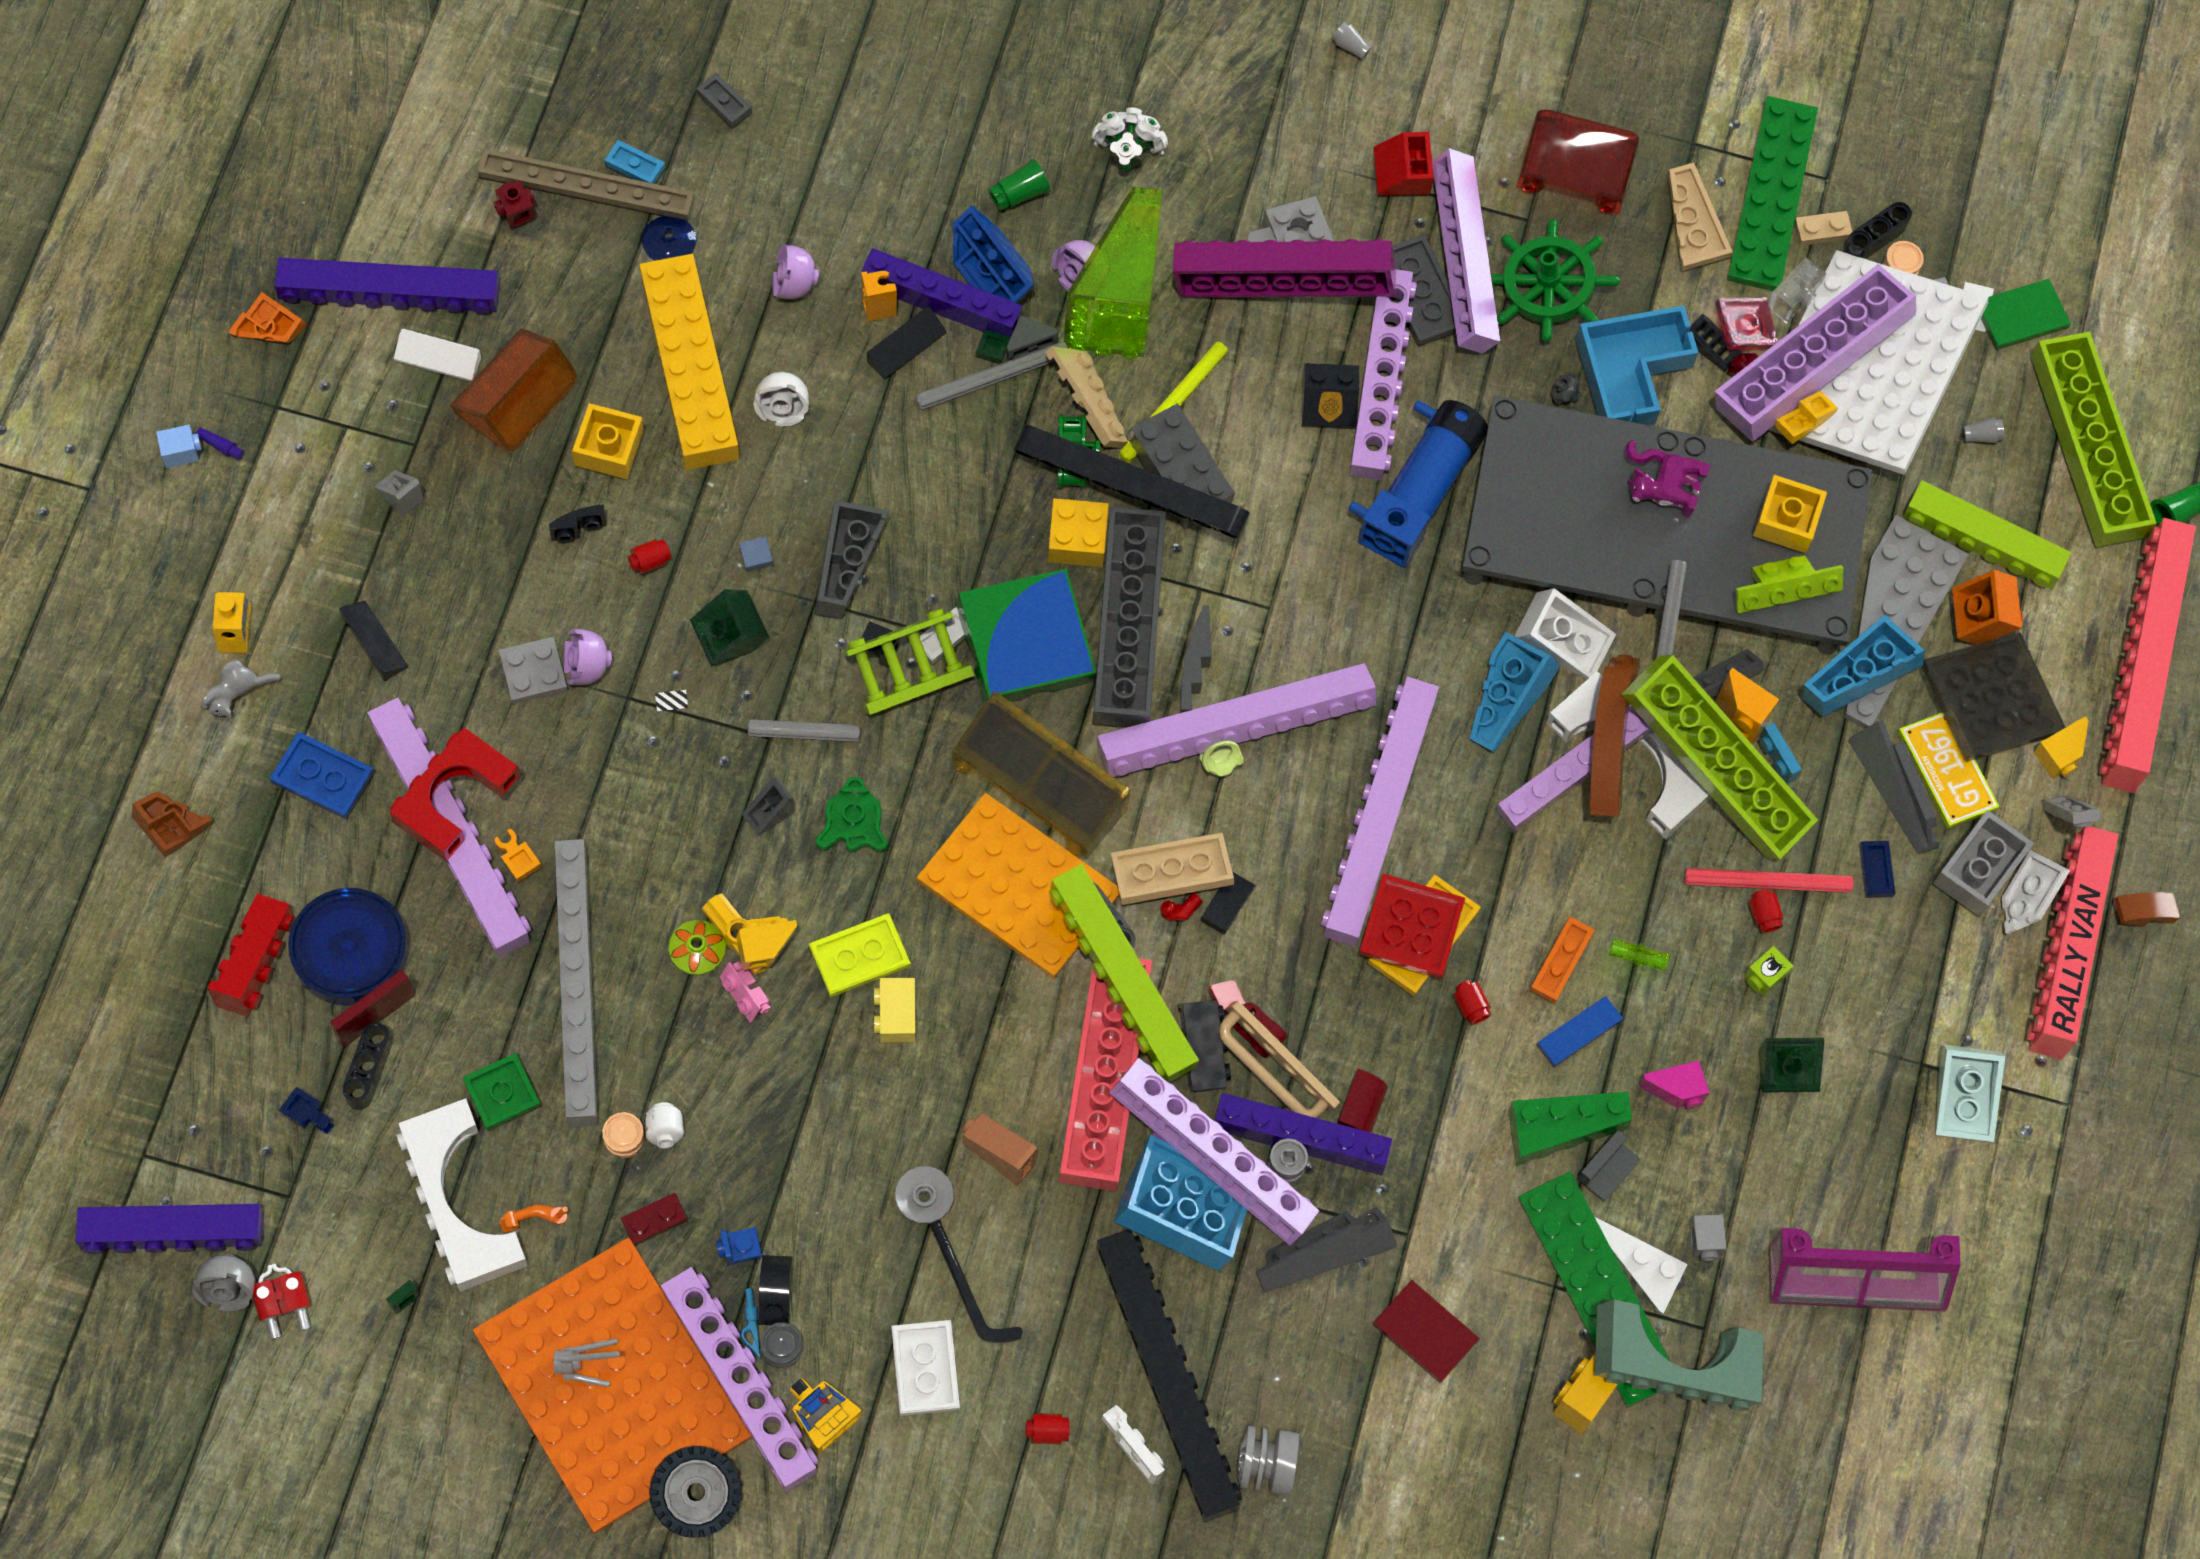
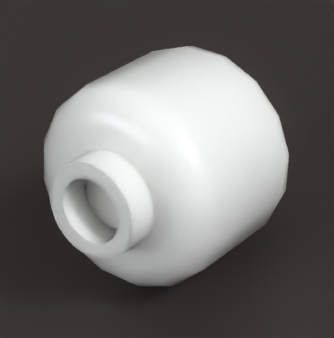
(663, 1125)

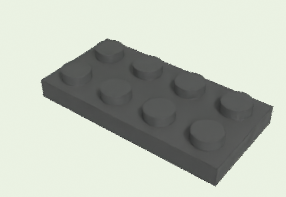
(1432, 301)

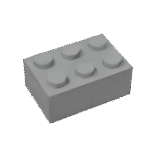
(1983, 863)

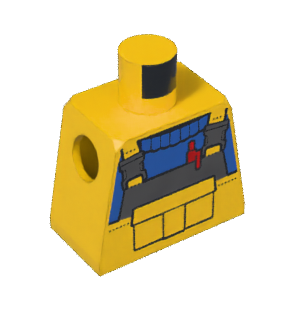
(231, 615)
(823, 1413)

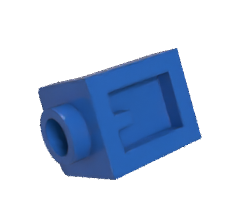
(739, 1246)

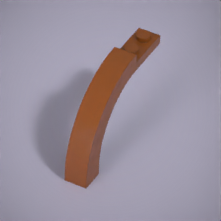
(1610, 736)

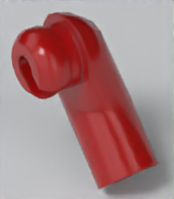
(1180, 912)

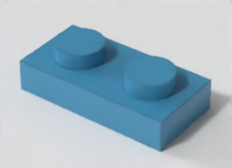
(634, 163)
(1784, 761)

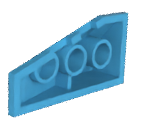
(1513, 685)

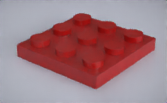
(1412, 926)

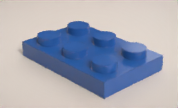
(322, 775)

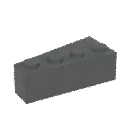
(848, 548)

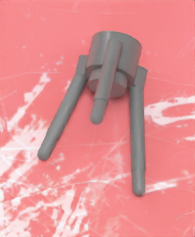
(569, 1361)

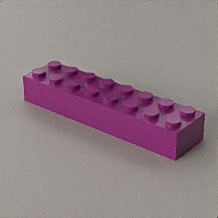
(1284, 268)

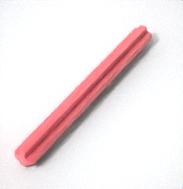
(1768, 880)

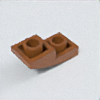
(2146, 907)

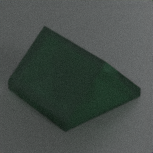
(1791, 1064)

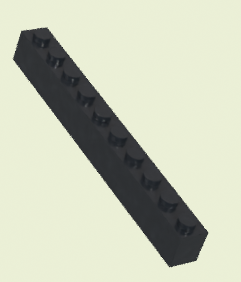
(1168, 1376)

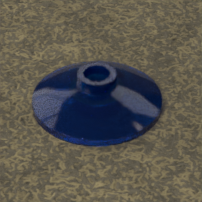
(662, 247)

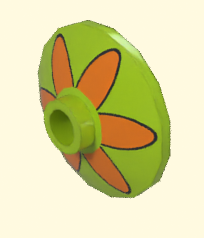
(697, 960)

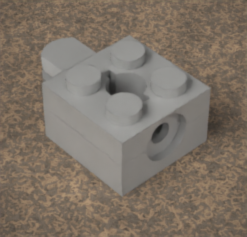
(1281, 219)

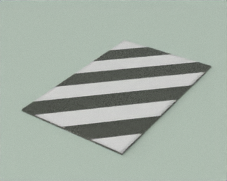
(671, 700)

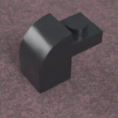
(775, 1289)

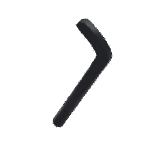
(983, 1331)

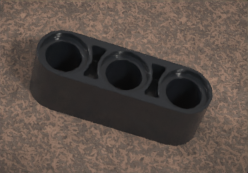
(1882, 222)
(368, 1079)

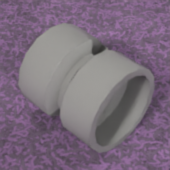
(1288, 1160)

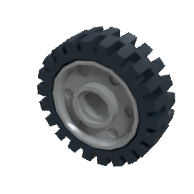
(719, 1496)

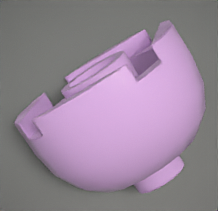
(1070, 260)
(794, 273)
(585, 657)

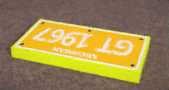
(1952, 783)

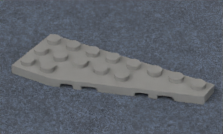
(1907, 584)

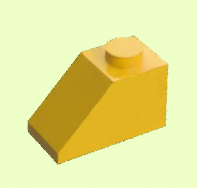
(2063, 749)

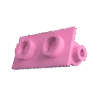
(737, 984)

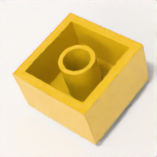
(608, 441)
(1790, 514)
(1078, 532)
(1584, 1398)

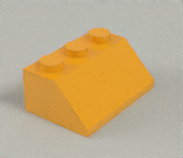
(1746, 704)

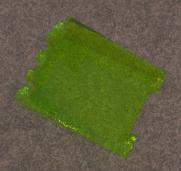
(1113, 290)

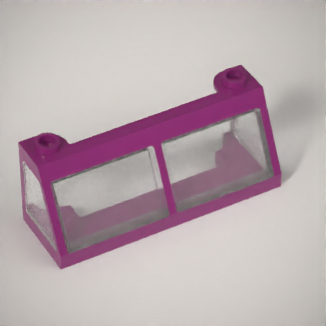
(1861, 1276)

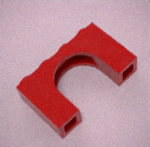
(463, 756)

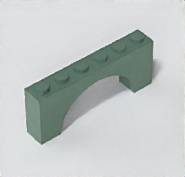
(1629, 1357)

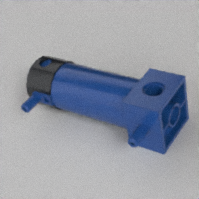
(1401, 515)

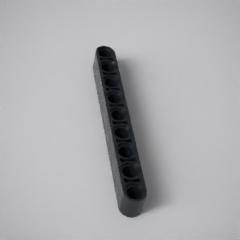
(1131, 481)

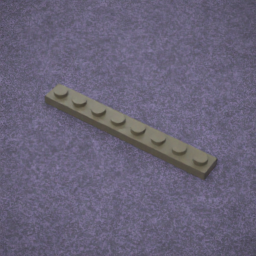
(586, 184)

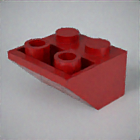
(1404, 165)

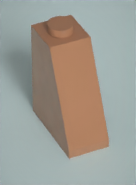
(1000, 1148)

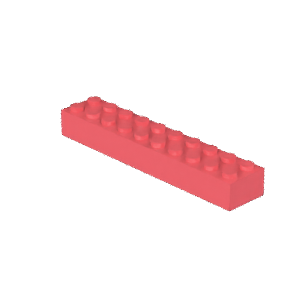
(2147, 655)

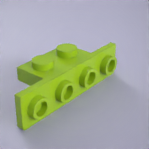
(1787, 582)

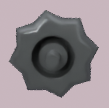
(1565, 389)

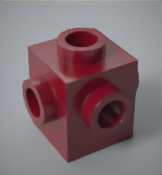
(514, 203)

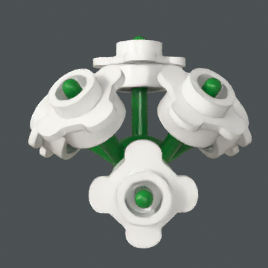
(1125, 147)

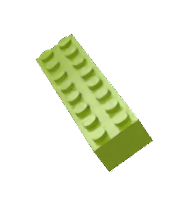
(2093, 439)
(1719, 756)

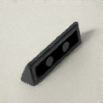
(905, 343)
(373, 639)

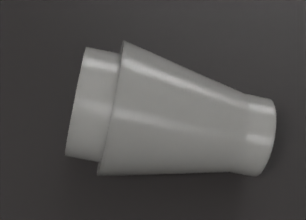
(1351, 41)
(1985, 431)

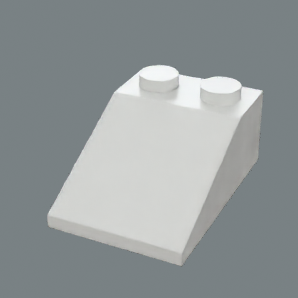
(1565, 633)

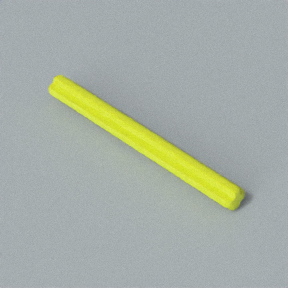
(1184, 388)

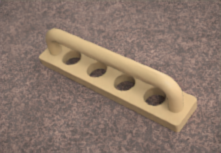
(1282, 1055)

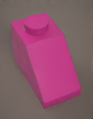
(1678, 1085)

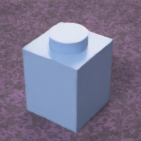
(178, 446)

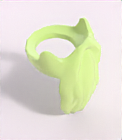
(1221, 760)

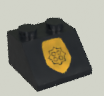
(1330, 396)

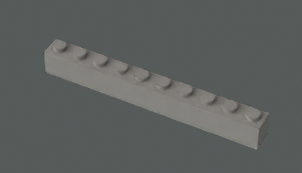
(576, 984)

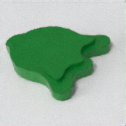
(854, 818)

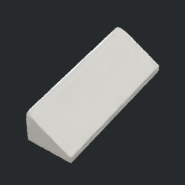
(437, 355)

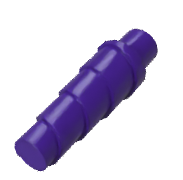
(221, 444)

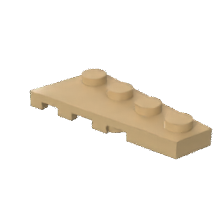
(1696, 222)
(1089, 393)

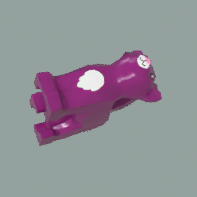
(1671, 475)

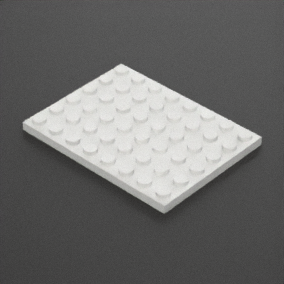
(1898, 384)

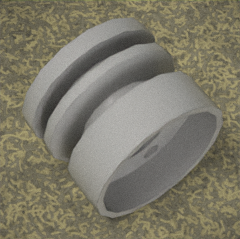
(1268, 1460)

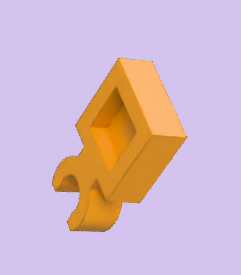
(518, 859)

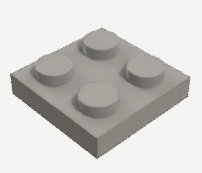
(533, 670)

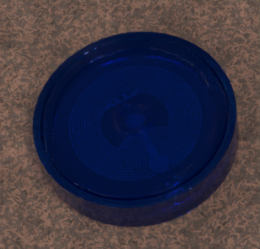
(347, 944)

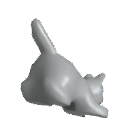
(235, 681)

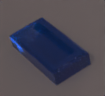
(1877, 869)

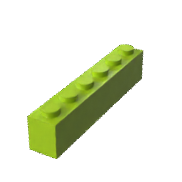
(1987, 535)

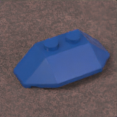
(989, 258)

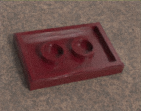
(372, 1008)
(1426, 1331)

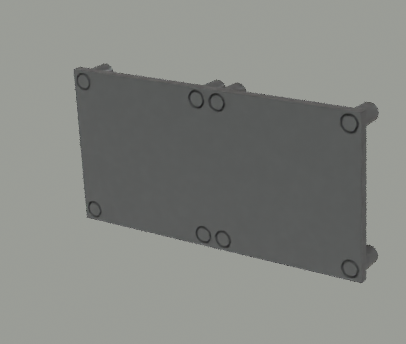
(1563, 518)

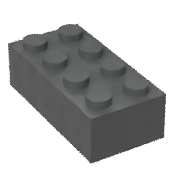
(1175, 451)

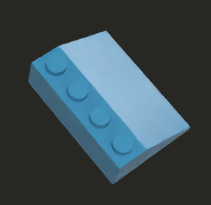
(1180, 1206)

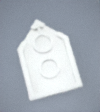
(2031, 891)

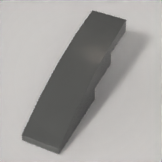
(1197, 657)

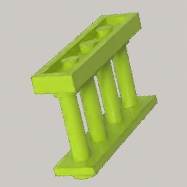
(929, 681)

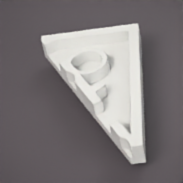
(1651, 1268)

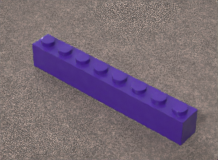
(387, 285)

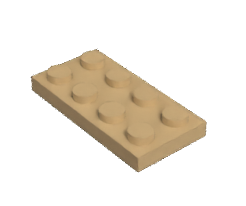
(1172, 868)

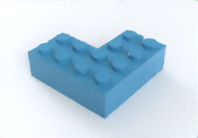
(1625, 352)

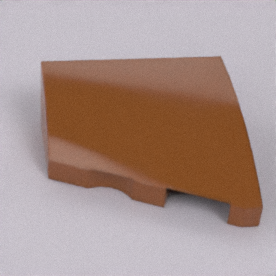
(168, 822)

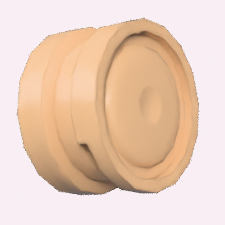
(1904, 256)
(623, 1135)

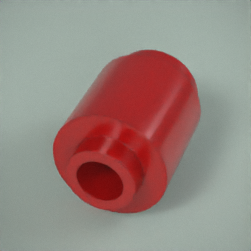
(649, 556)
(1766, 911)
(1472, 1002)
(1047, 1429)

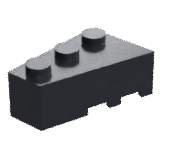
(1201, 1029)

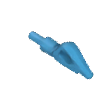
(751, 1316)

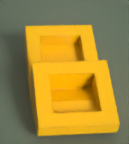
(1807, 417)

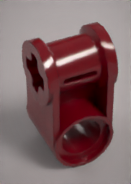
(1269, 1024)

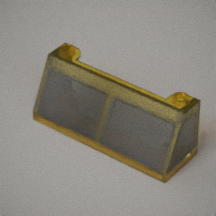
(1042, 774)

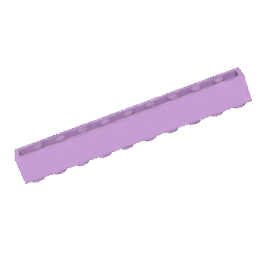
(1237, 720)
(1380, 812)
(470, 861)

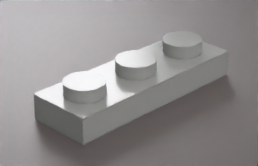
(2071, 810)

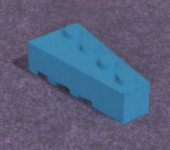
(1863, 666)

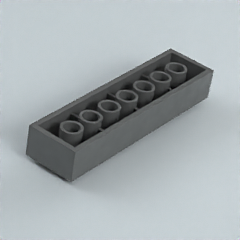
(1129, 617)

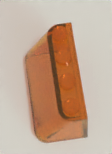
(516, 389)

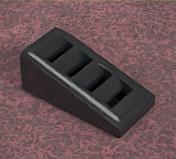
(1711, 330)

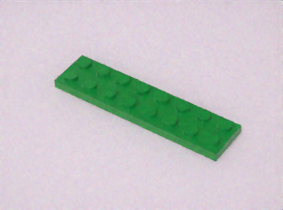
(1772, 194)
(1583, 1260)

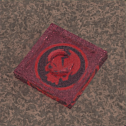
(1746, 323)

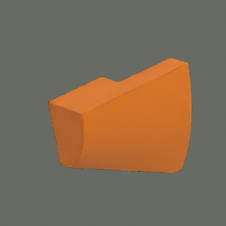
(268, 322)

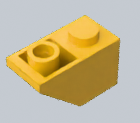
(762, 944)

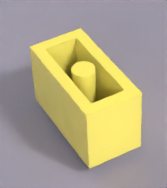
(897, 1010)

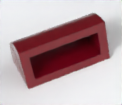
(1363, 1101)

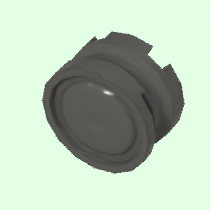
(781, 1345)

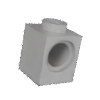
(1707, 1237)

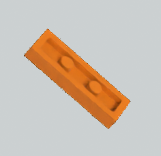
(1562, 960)

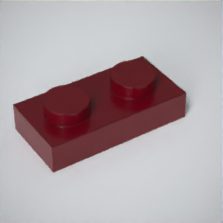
(654, 1219)

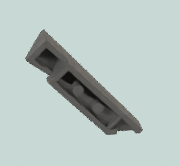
(1898, 784)
(1326, 1248)

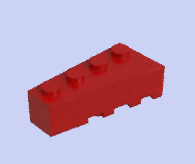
(252, 956)

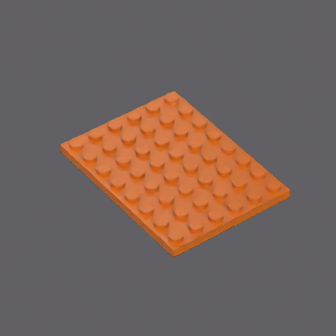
(658, 1393)

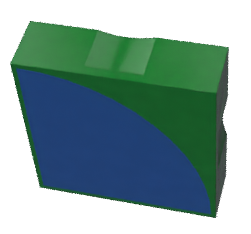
(1026, 636)

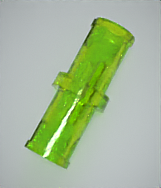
(1639, 954)

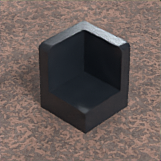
(874, 630)

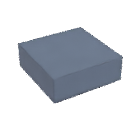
(756, 554)

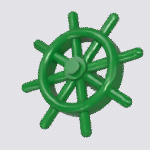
(1550, 279)

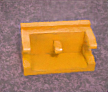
(878, 299)

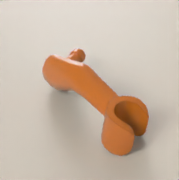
(552, 1214)

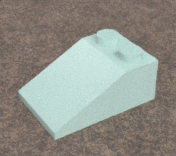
(1968, 1092)

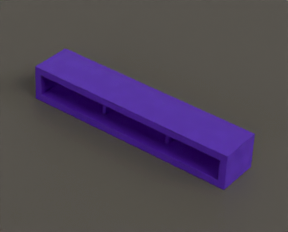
(945, 295)
(1319, 1137)
(169, 1227)

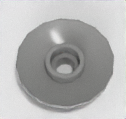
(924, 1181)

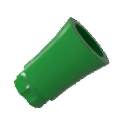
(1020, 186)
(2179, 505)

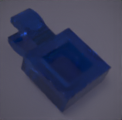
(303, 1108)

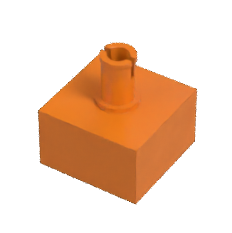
(1987, 607)

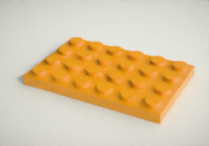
(1001, 878)

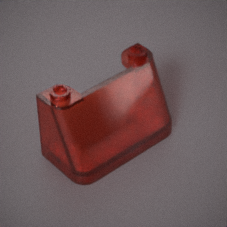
(1579, 158)

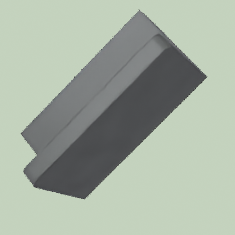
(1609, 1167)

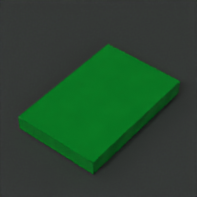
(2024, 314)

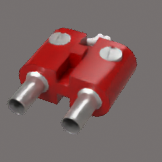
(281, 1297)

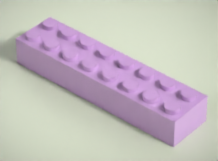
(1815, 352)

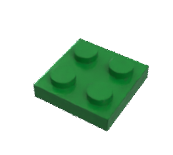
(501, 1091)

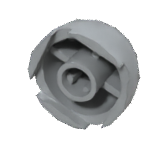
(224, 1282)

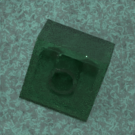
(729, 627)

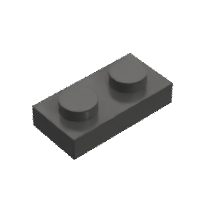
(724, 100)

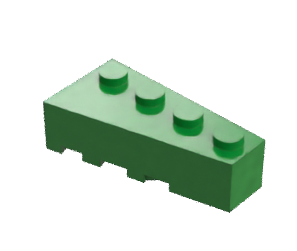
(1564, 1122)

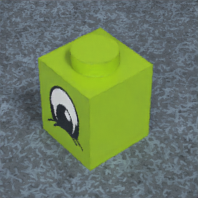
(1768, 971)

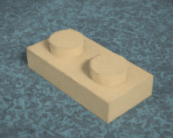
(1822, 228)

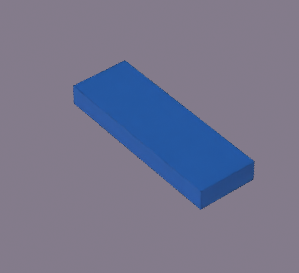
(1579, 1031)

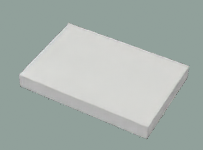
(925, 1368)

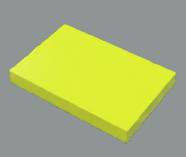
(859, 955)

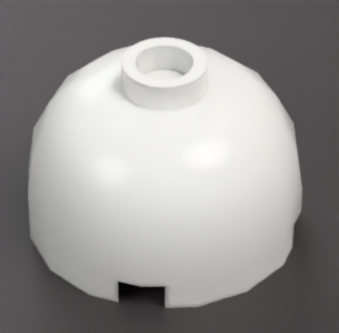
(781, 399)

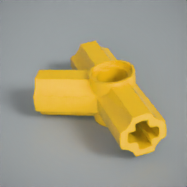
(727, 920)

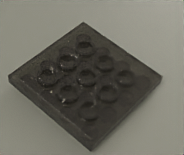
(1993, 696)

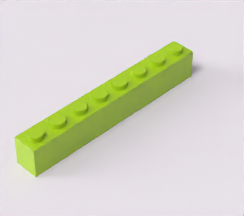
(1123, 973)

